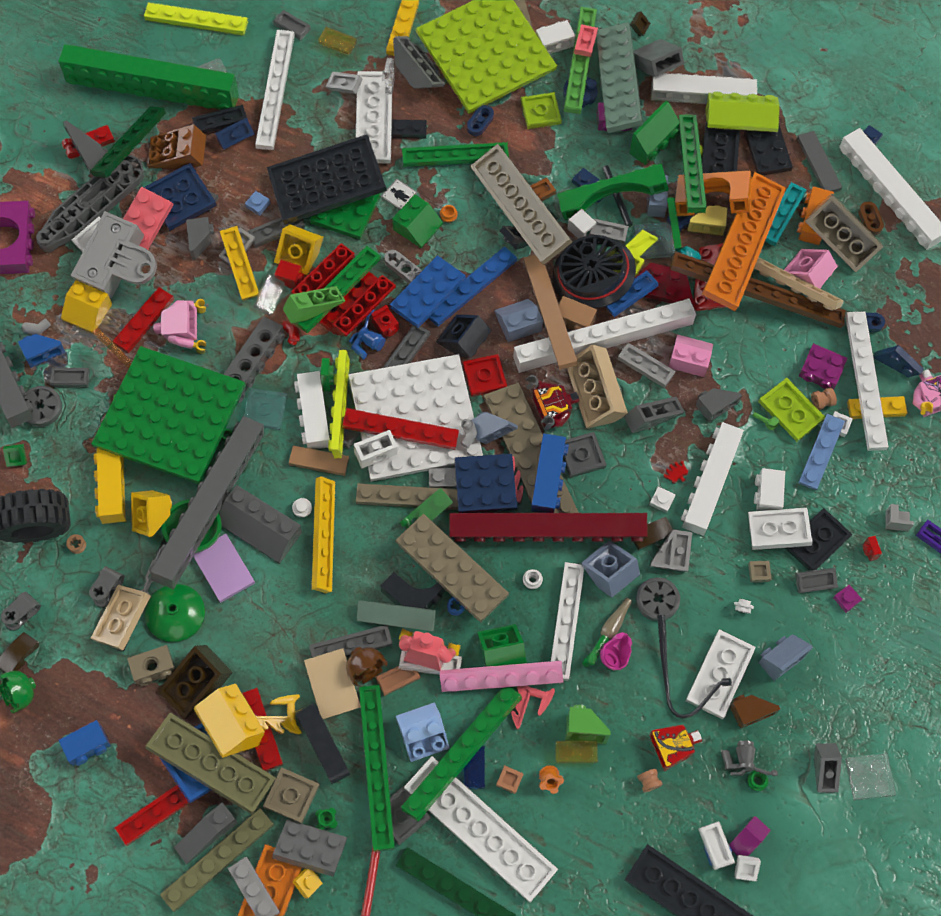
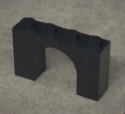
(404, 595)

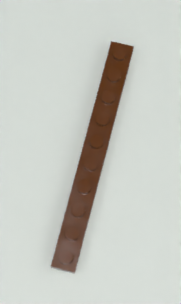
(763, 292)

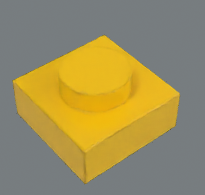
(307, 882)

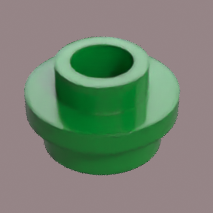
(757, 787)

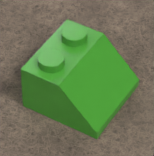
(585, 725)

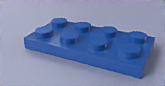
(427, 291)

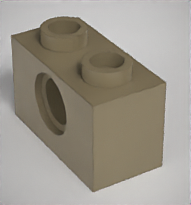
(140, 663)

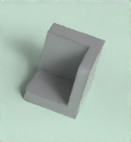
(897, 519)

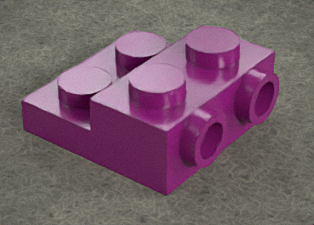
(823, 367)

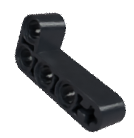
(322, 742)

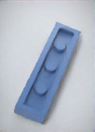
(821, 452)

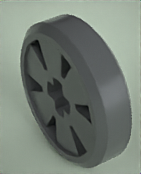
(51, 402)
(658, 587)

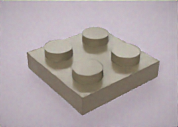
(291, 795)

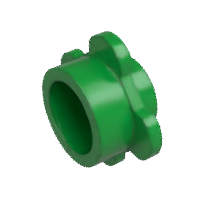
(322, 814)

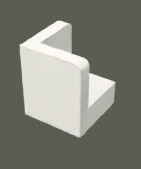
(580, 224)

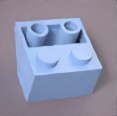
(422, 732)

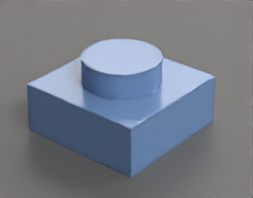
(257, 203)

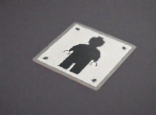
(398, 193)

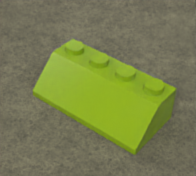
(742, 111)

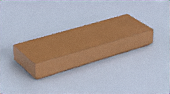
(318, 460)

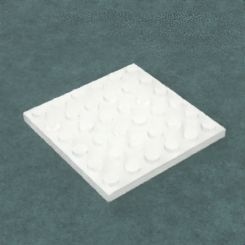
(418, 392)

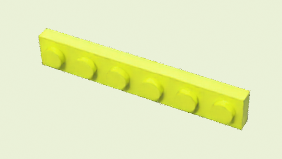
(196, 18)
(338, 410)

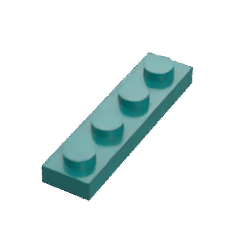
(786, 209)

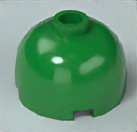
(17, 690)

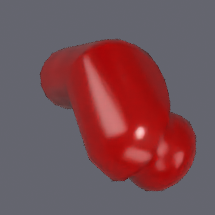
(294, 333)

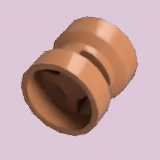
(824, 398)

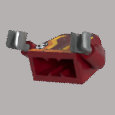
(551, 402)

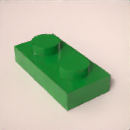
(327, 374)

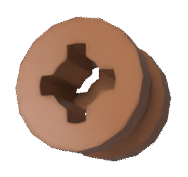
(649, 780)

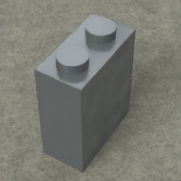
(658, 57)

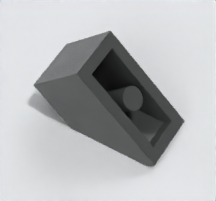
(199, 235)
(716, 402)
(827, 767)

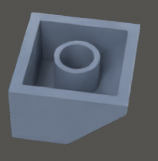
(519, 320)
(611, 568)
(784, 656)

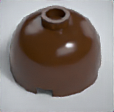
(364, 664)

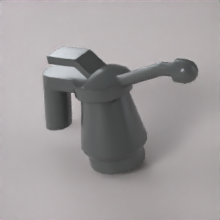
(745, 753)

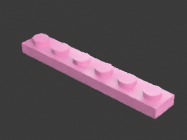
(501, 676)

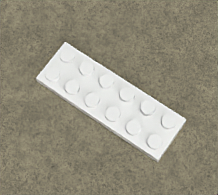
(375, 114)

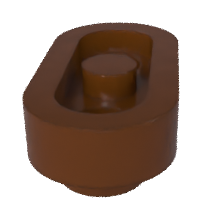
(872, 219)

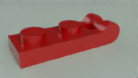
(101, 135)

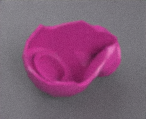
(616, 652)

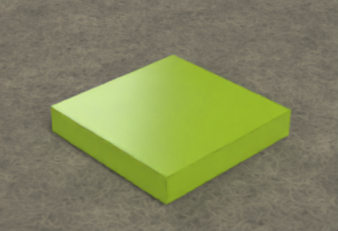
(540, 110)

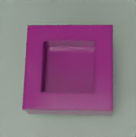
(847, 598)

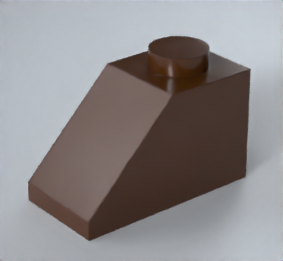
(752, 710)

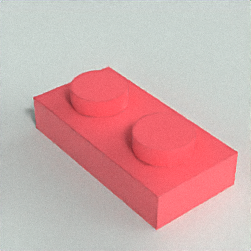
(586, 40)

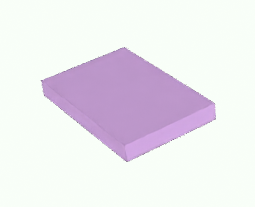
(224, 569)

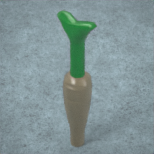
(608, 631)

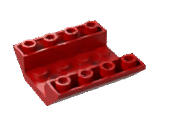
(358, 301)

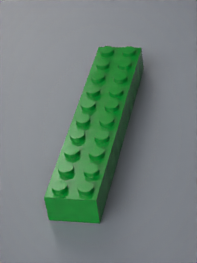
(148, 77)

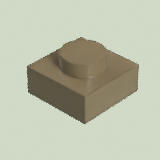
(759, 571)

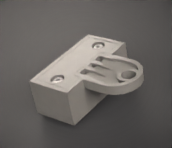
(114, 256)

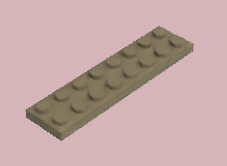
(521, 204)
(525, 441)

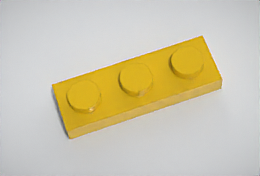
(890, 407)

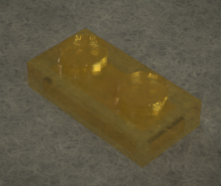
(337, 40)
(576, 751)

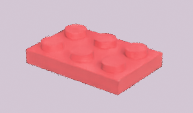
(149, 213)

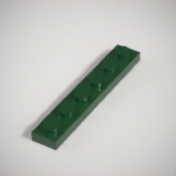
(128, 142)
(449, 885)

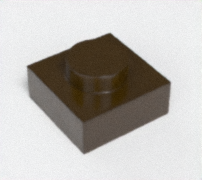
(640, 24)

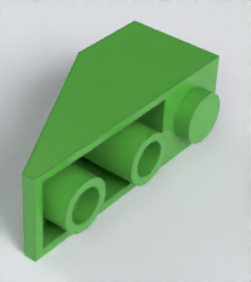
(312, 303)

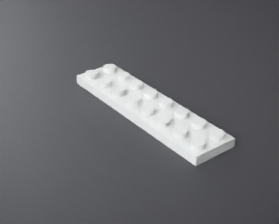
(488, 836)

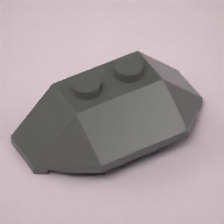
(416, 64)

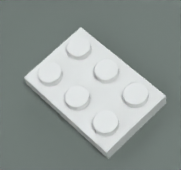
(779, 528)

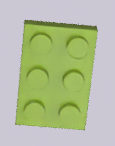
(792, 409)

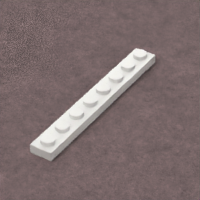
(275, 90)
(866, 381)

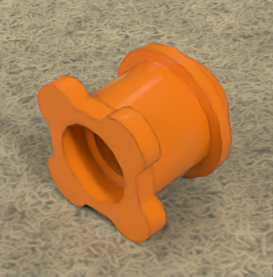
(550, 779)

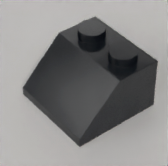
(464, 335)

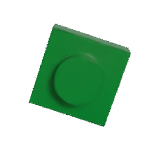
(15, 455)

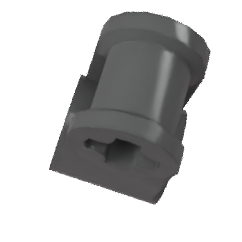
(105, 586)
(21, 610)

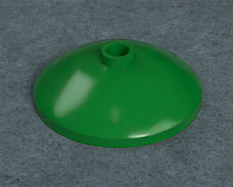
(172, 522)
(182, 622)

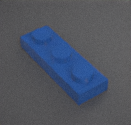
(641, 286)

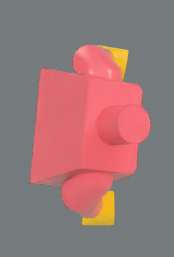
(426, 649)

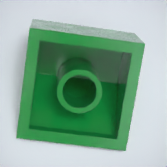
(417, 221)
(502, 646)

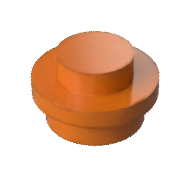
(448, 213)

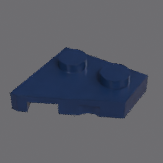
(899, 360)

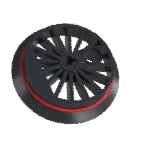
(601, 292)

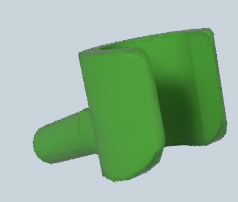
(770, 423)

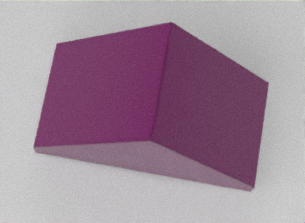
(749, 837)

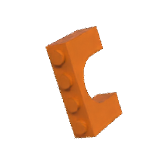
(735, 184)

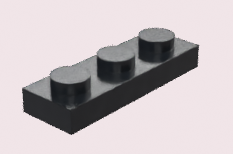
(219, 119)

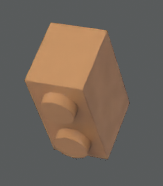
(576, 314)

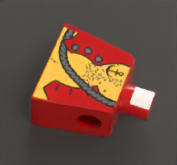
(674, 744)

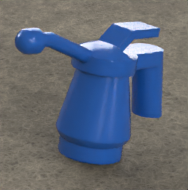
(372, 339)

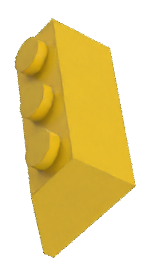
(229, 721)

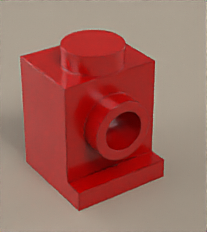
(379, 320)

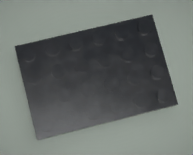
(326, 179)

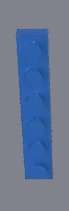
(474, 284)

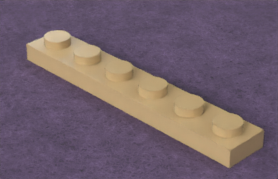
(798, 285)

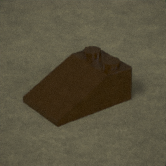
(194, 680)

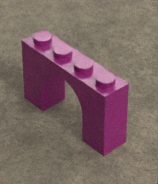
(17, 256)

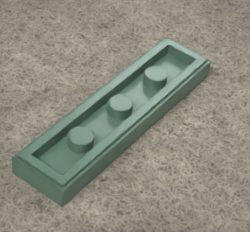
(396, 615)

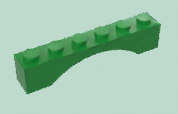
(647, 181)

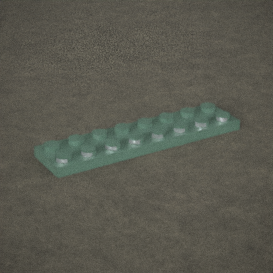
(619, 78)

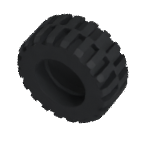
(33, 515)

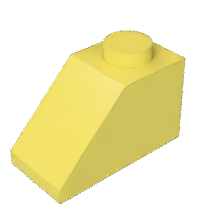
(710, 222)

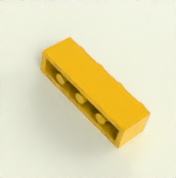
(110, 487)

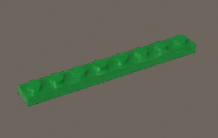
(692, 164)
(461, 753)
(376, 769)

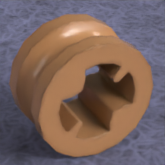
(82, 546)

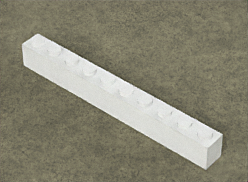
(609, 333)

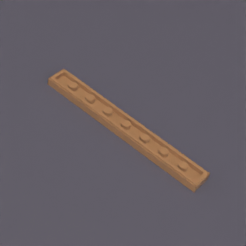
(550, 313)

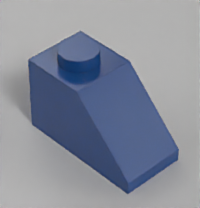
(40, 349)

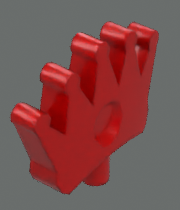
(676, 472)

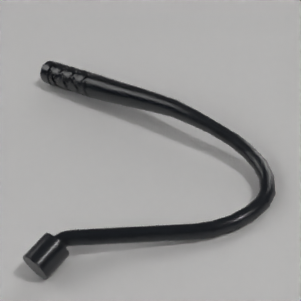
(663, 654)

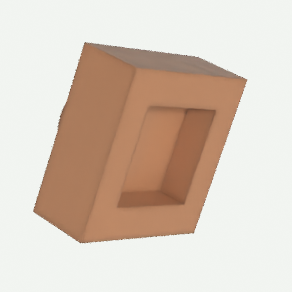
(509, 779)

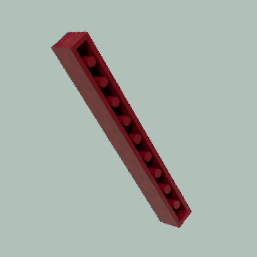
(548, 526)

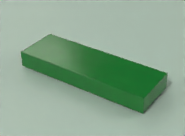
(674, 223)

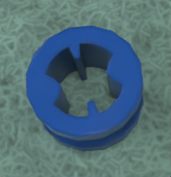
(454, 611)

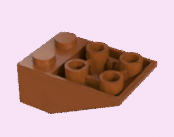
(177, 148)

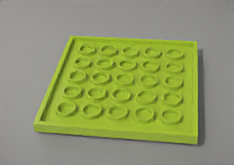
(485, 50)

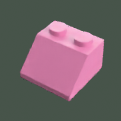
(812, 266)
(691, 355)

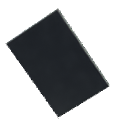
(827, 538)

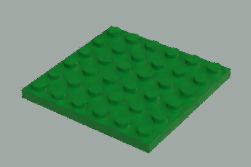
(169, 414)

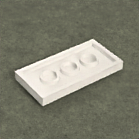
(725, 659)

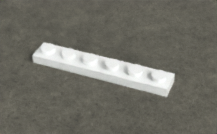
(567, 616)

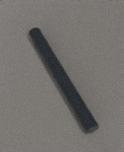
(618, 199)

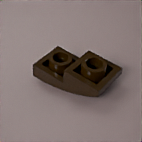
(656, 532)
(18, 650)

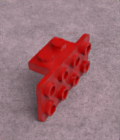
(701, 302)

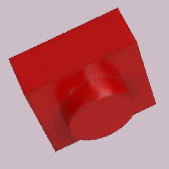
(871, 548)

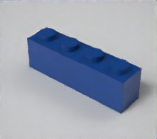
(548, 474)

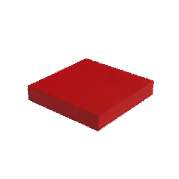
(484, 375)

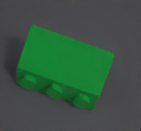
(654, 134)

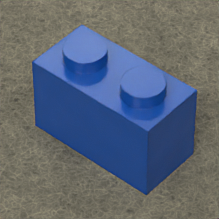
(85, 743)

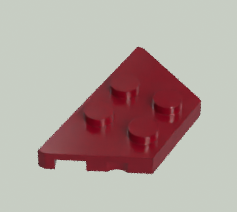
(672, 285)

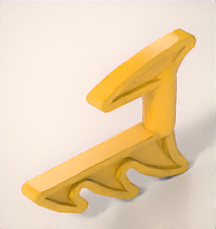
(287, 722)

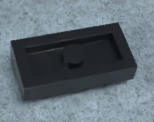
(409, 129)

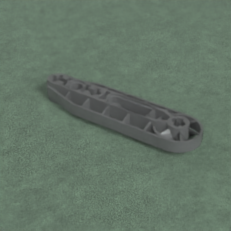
(87, 204)

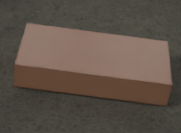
(396, 679)

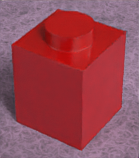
(289, 273)

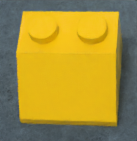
(298, 247)
(85, 306)
(149, 511)

